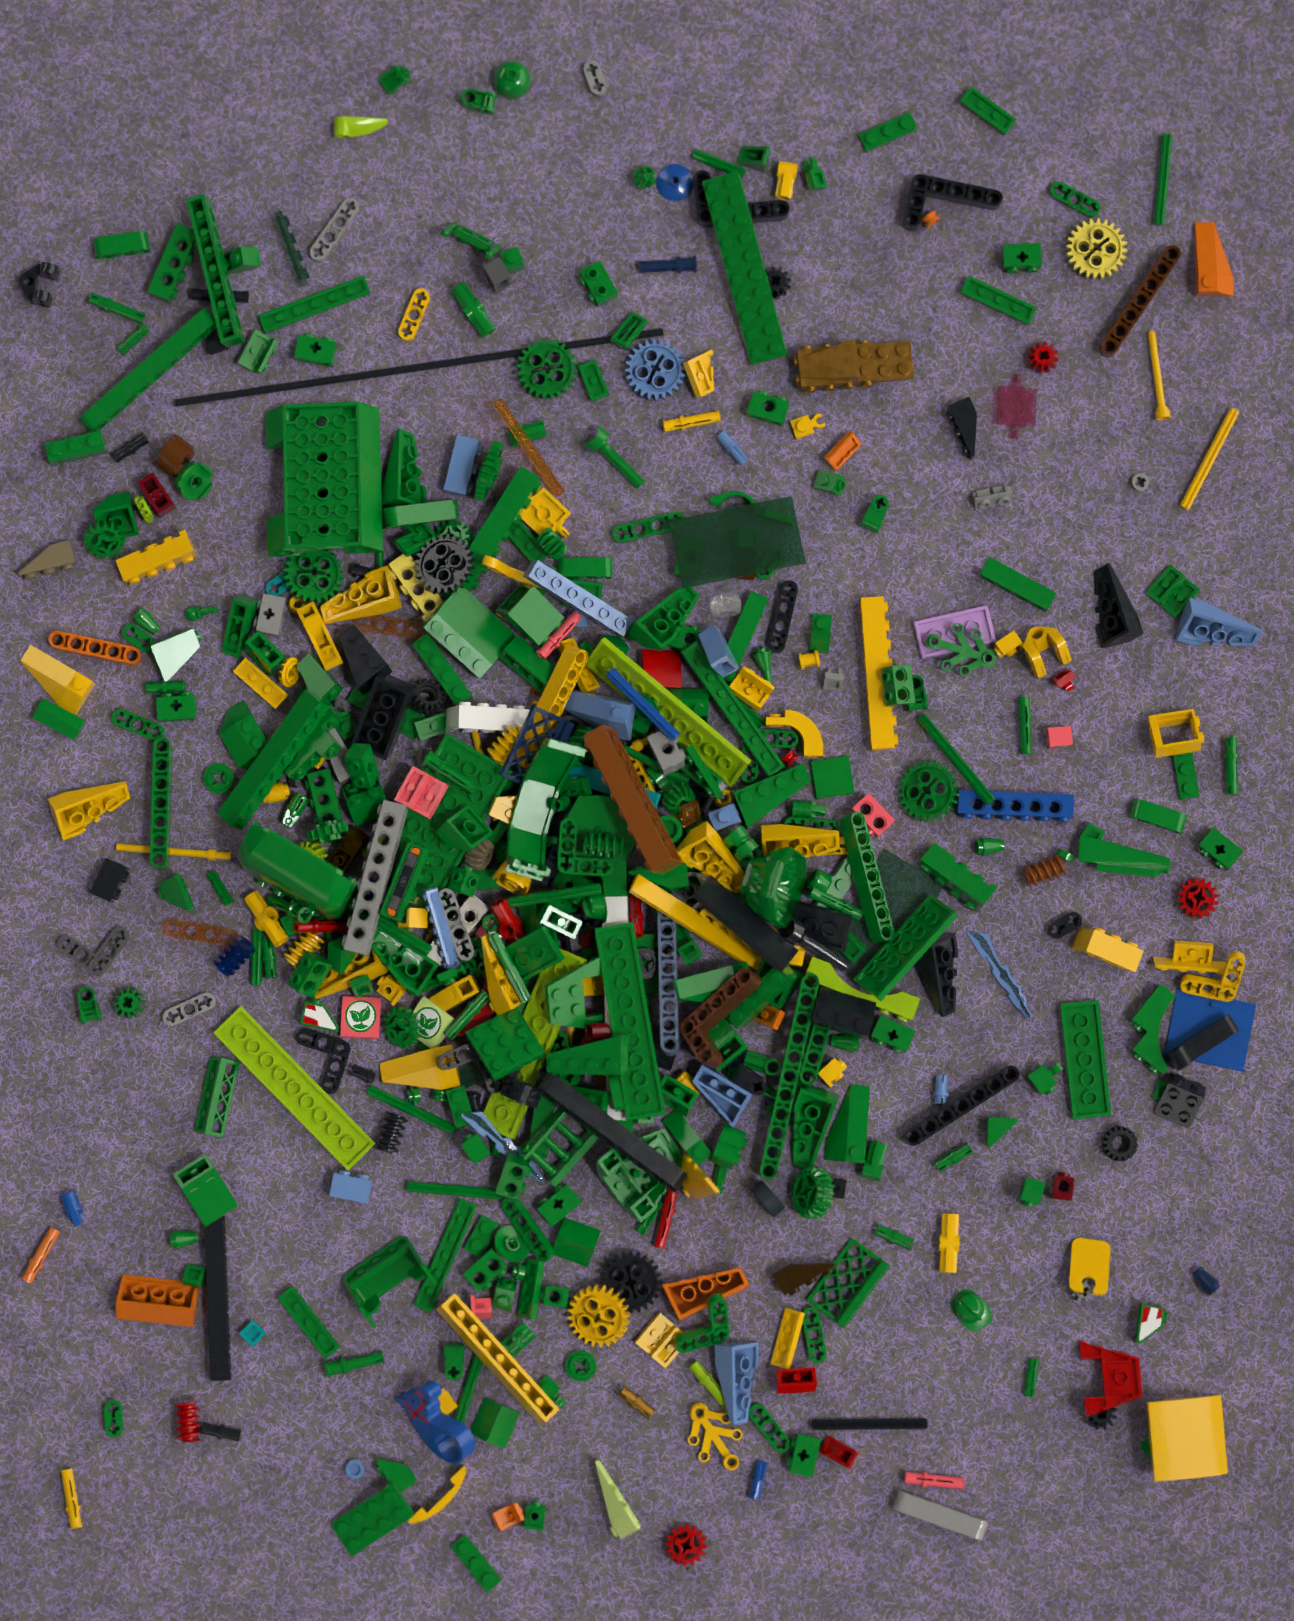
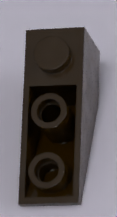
(348, 849)
(795, 1275)

